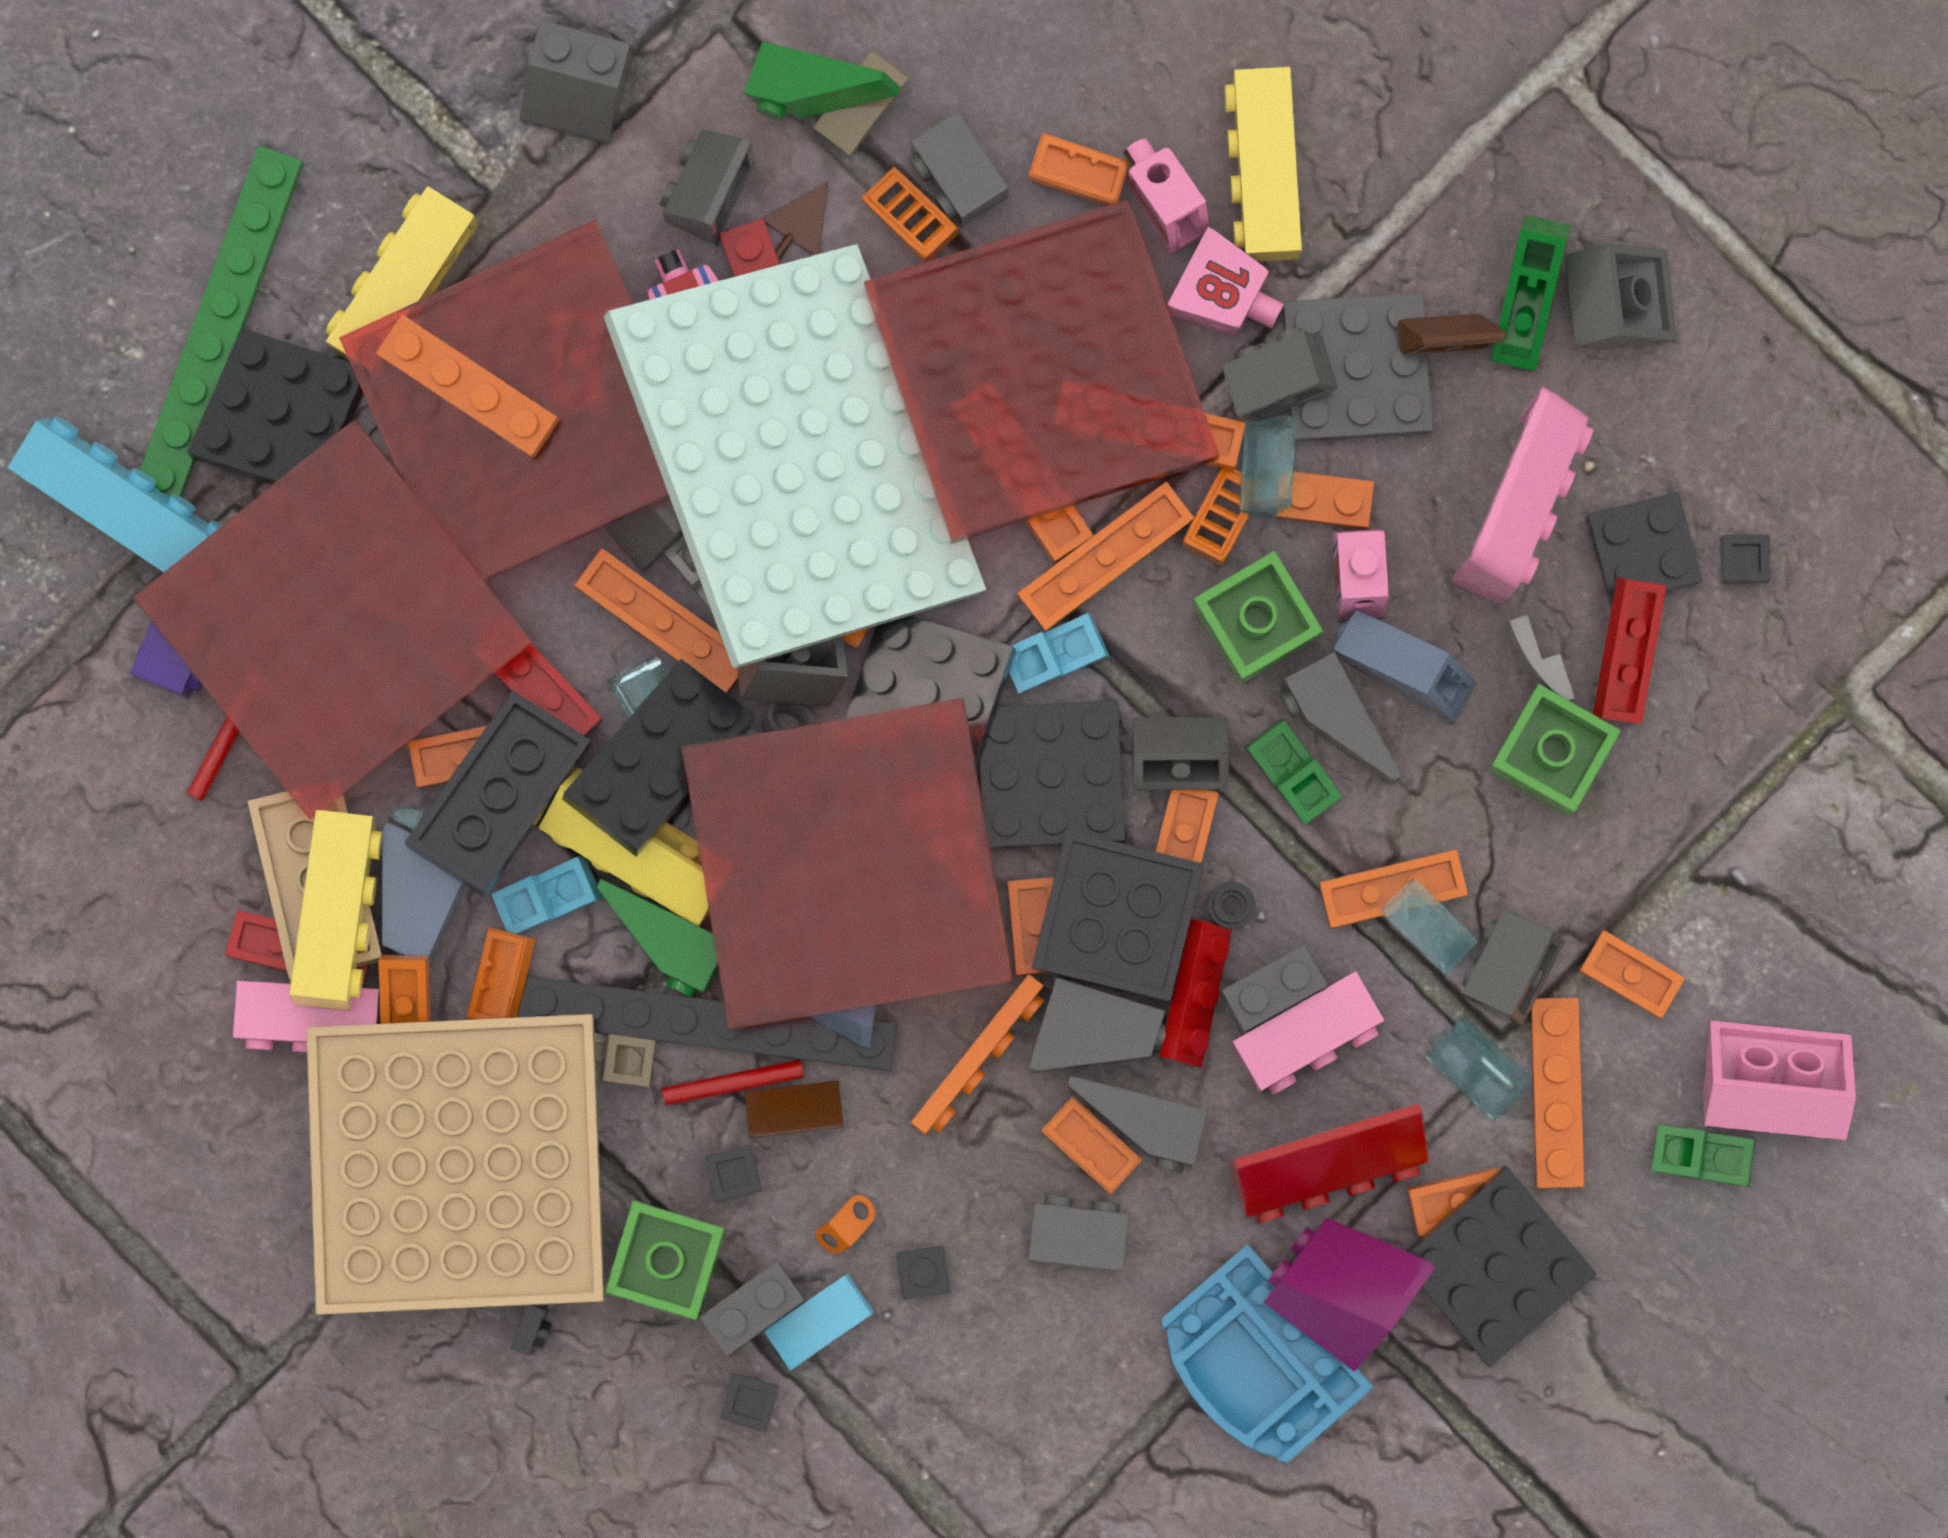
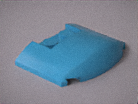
(1253, 1366)

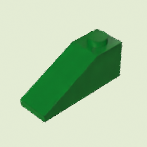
(811, 84)
(1531, 291)
(673, 944)

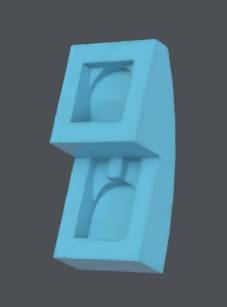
(1057, 653)
(547, 896)
(819, 1321)

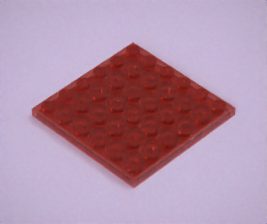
(546, 336)
(1040, 371)
(333, 619)
(846, 863)

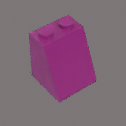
(1345, 1289)

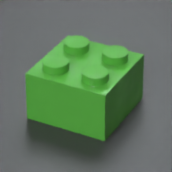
(1257, 618)
(1554, 750)
(665, 1260)

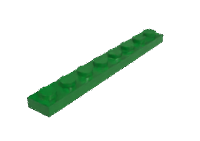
(221, 315)

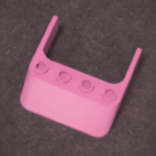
(1525, 498)

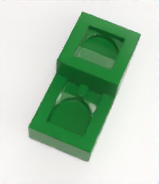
(1293, 771)
(1703, 1155)

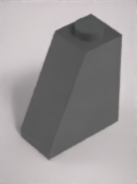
(1094, 1029)

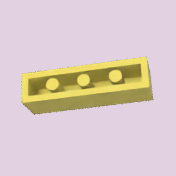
(1265, 162)
(409, 263)
(664, 870)
(334, 909)

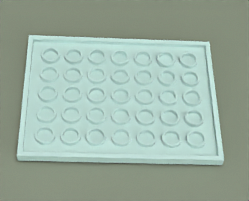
(789, 455)

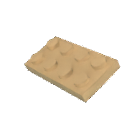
(284, 849)

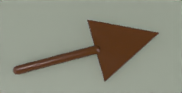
(800, 221)

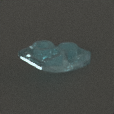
(1429, 926)

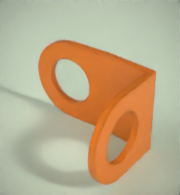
(845, 1225)

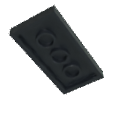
(641, 770)
(498, 793)

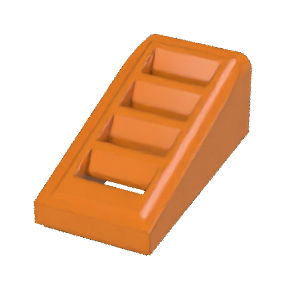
(936, 241)
(1203, 546)

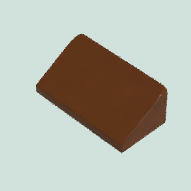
(1448, 334)
(794, 1109)

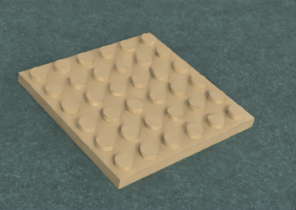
(455, 1164)

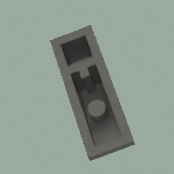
(1335, 712)
(1151, 1123)

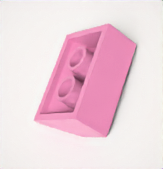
(1779, 1080)

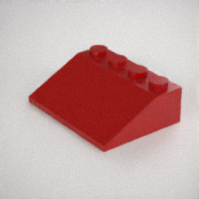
(1329, 1162)

